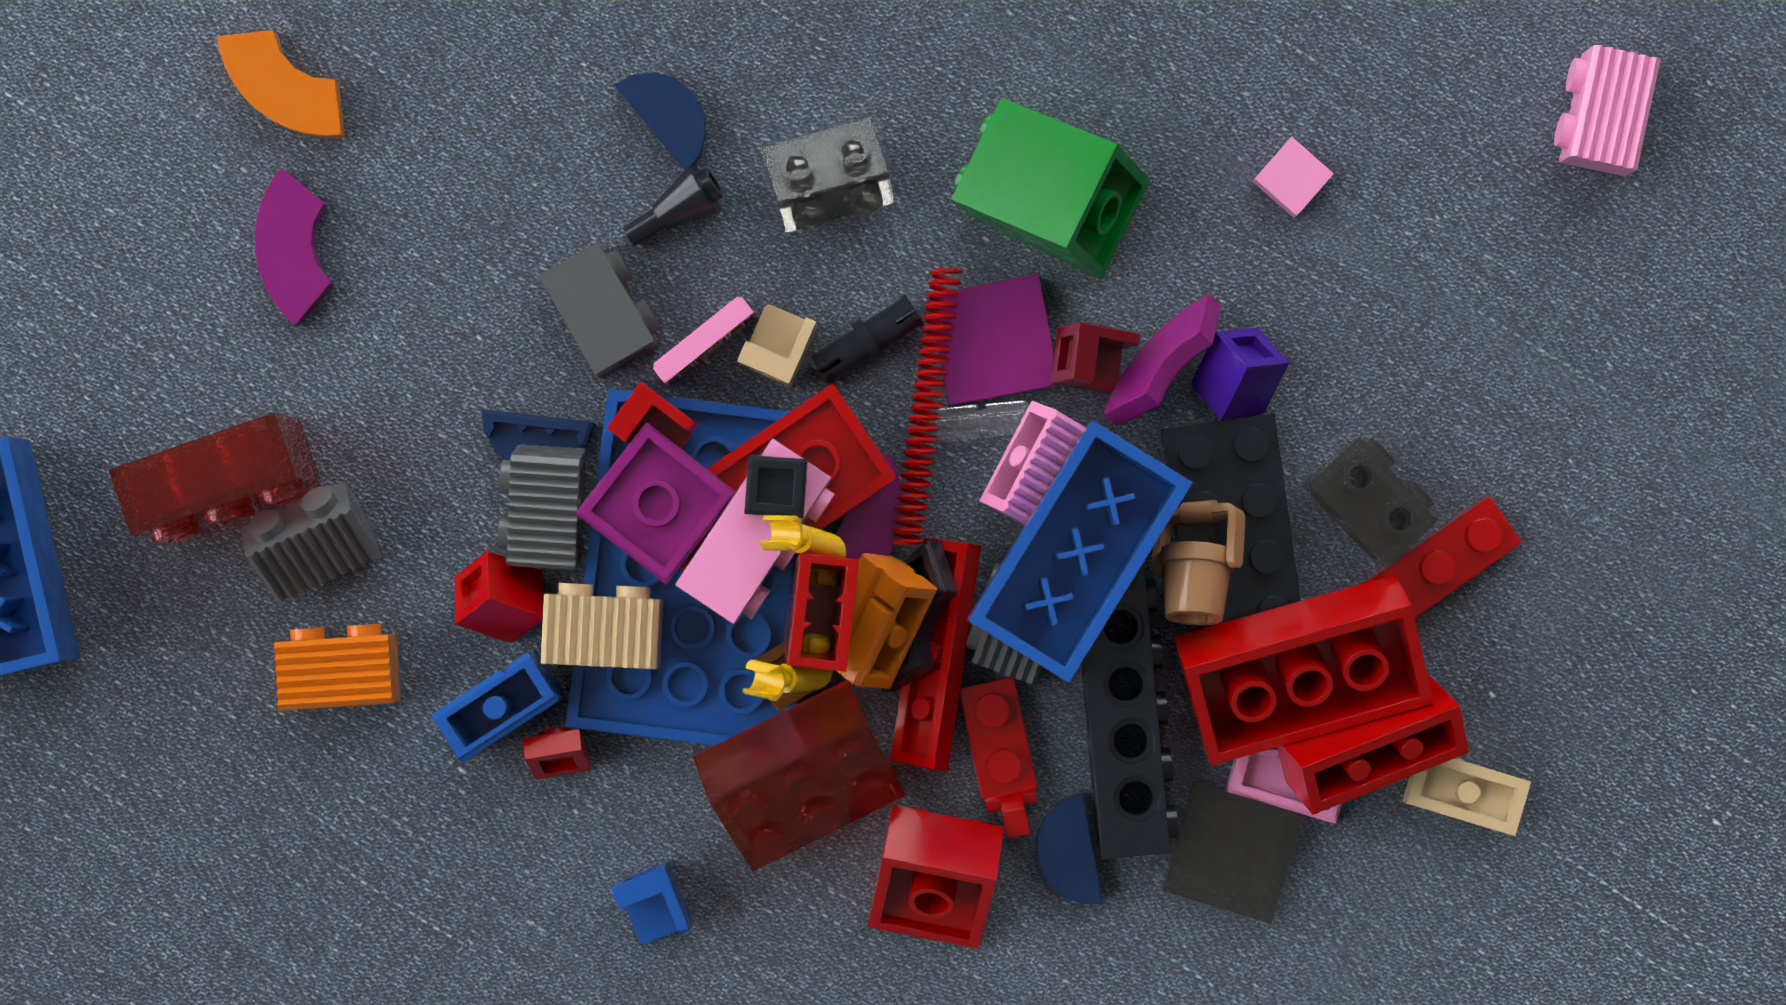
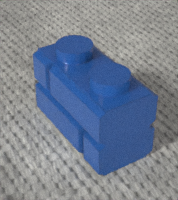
(498, 706)

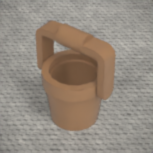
(1199, 572)

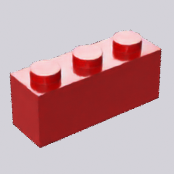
(1374, 753)

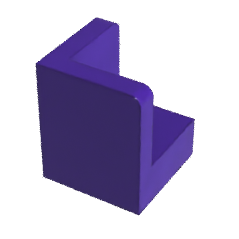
(1239, 373)

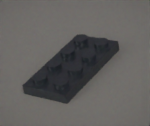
(1241, 466)

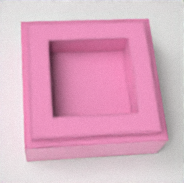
(1293, 177)

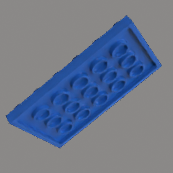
(703, 655)

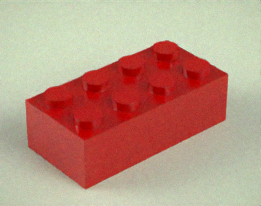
(1304, 669)

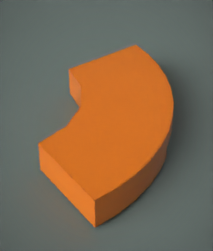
(278, 88)

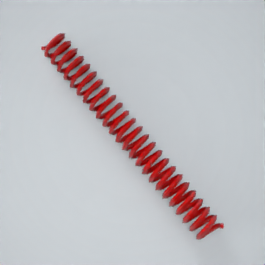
(927, 404)

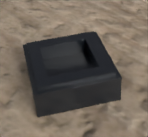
(776, 486)

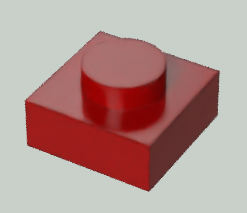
(556, 753)

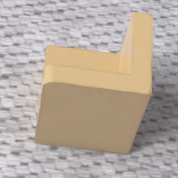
(778, 345)

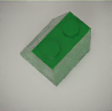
(1051, 186)

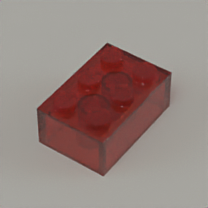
(215, 478)
(798, 776)

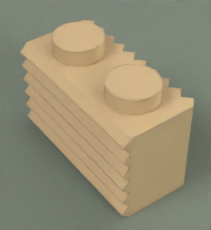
(602, 628)

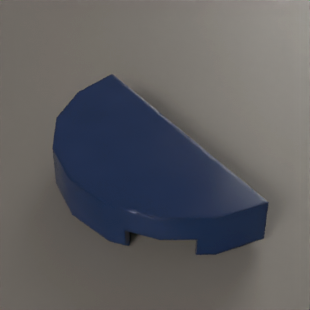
(669, 112)
(511, 429)
(1067, 851)

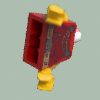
(817, 610)

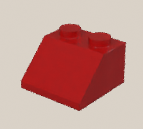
(936, 876)

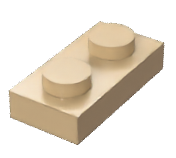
(1470, 794)

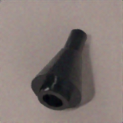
(686, 200)

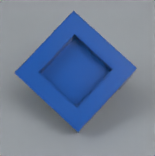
(653, 903)

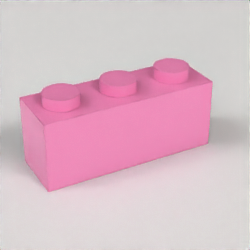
(731, 563)

